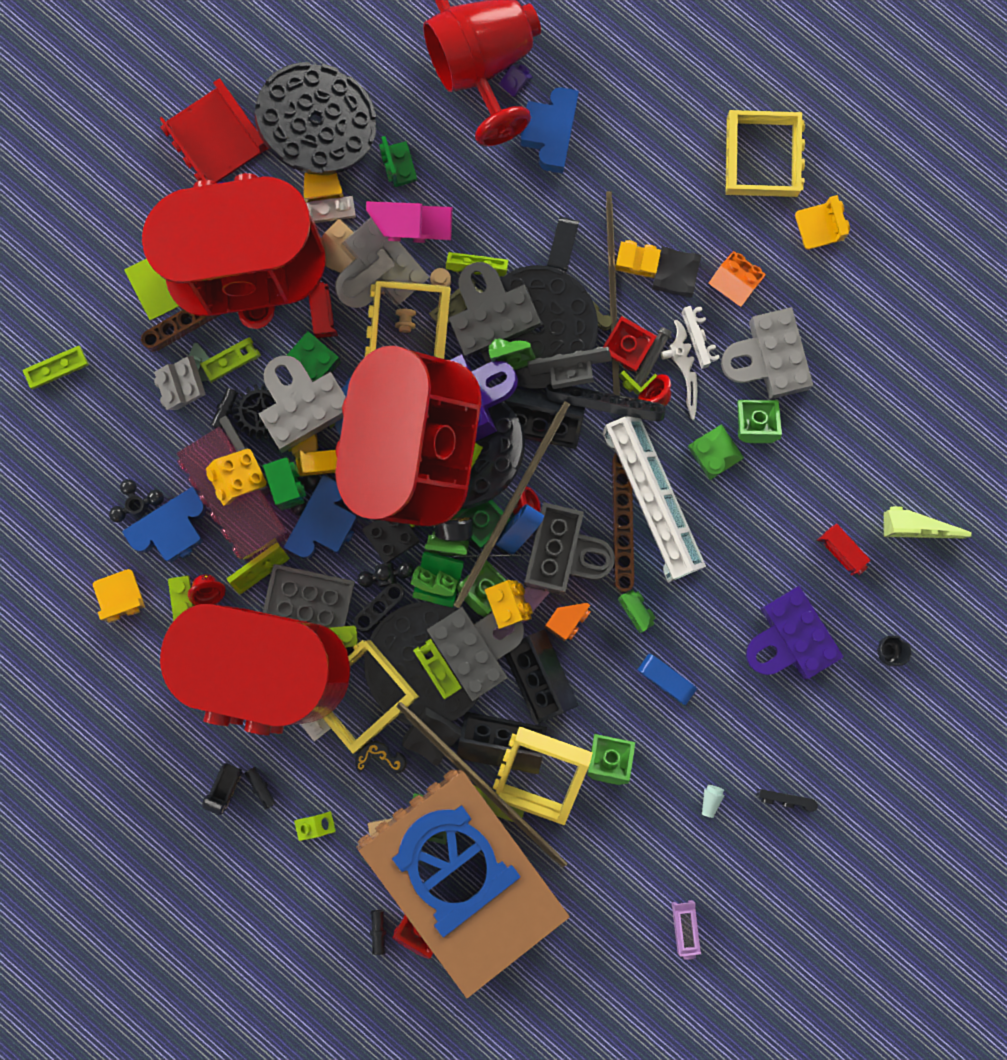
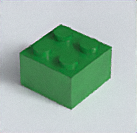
(314, 356)
(283, 483)
(484, 521)

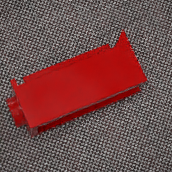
(322, 312)
(845, 550)

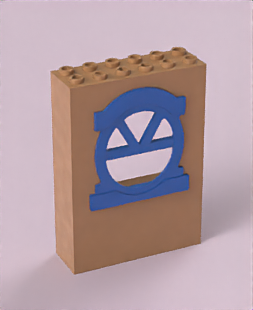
(493, 926)

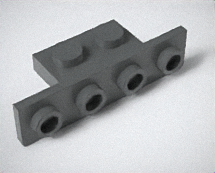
(570, 368)

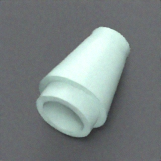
(712, 799)

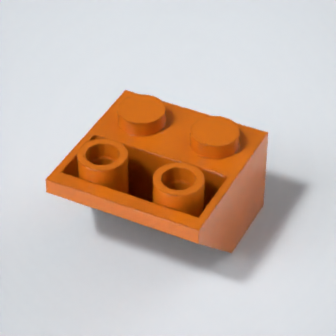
(737, 278)
(566, 618)

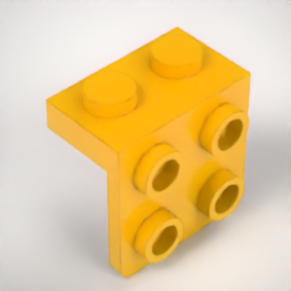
(822, 224)
(235, 475)
(118, 596)
(508, 603)

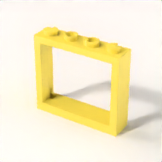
(798, 146)
(442, 318)
(353, 744)
(533, 803)

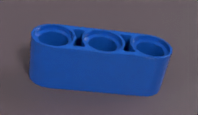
(519, 529)
(667, 679)

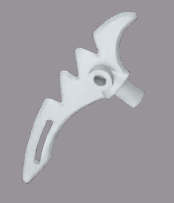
(678, 352)

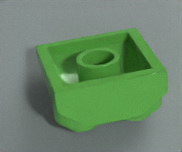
(514, 353)
(759, 421)
(715, 452)
(448, 548)
(477, 596)
(633, 605)
(611, 760)

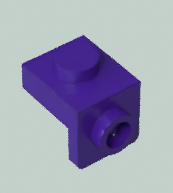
(515, 79)

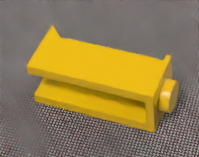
(316, 462)

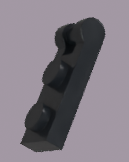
(787, 799)

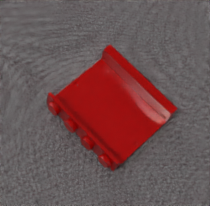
(214, 135)

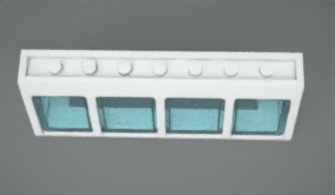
(655, 496)

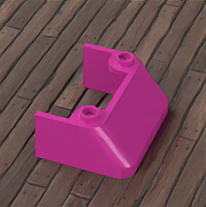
(411, 220)

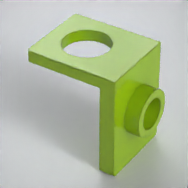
(631, 385)
(312, 827)

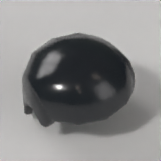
(894, 651)

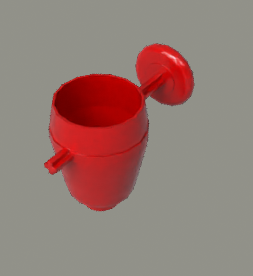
(474, 45)

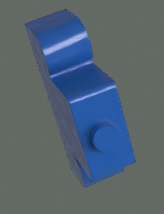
(551, 128)
(322, 522)
(169, 527)

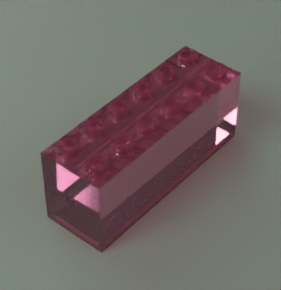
(246, 521)

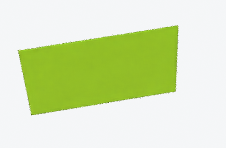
(150, 289)

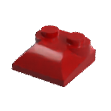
(629, 344)
(410, 938)

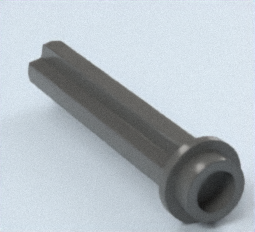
(653, 354)

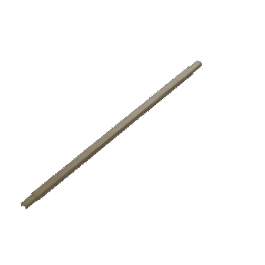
(612, 283)
(511, 505)
(481, 784)

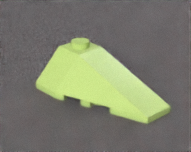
(911, 524)

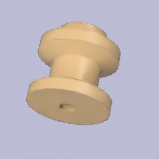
(440, 277)
(405, 321)

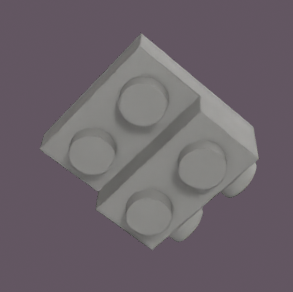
(179, 383)

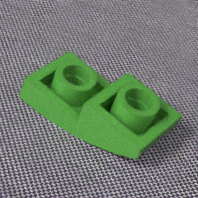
(438, 584)

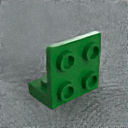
(399, 163)
(434, 564)

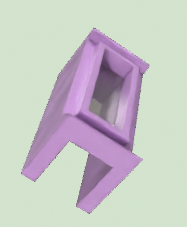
(686, 929)

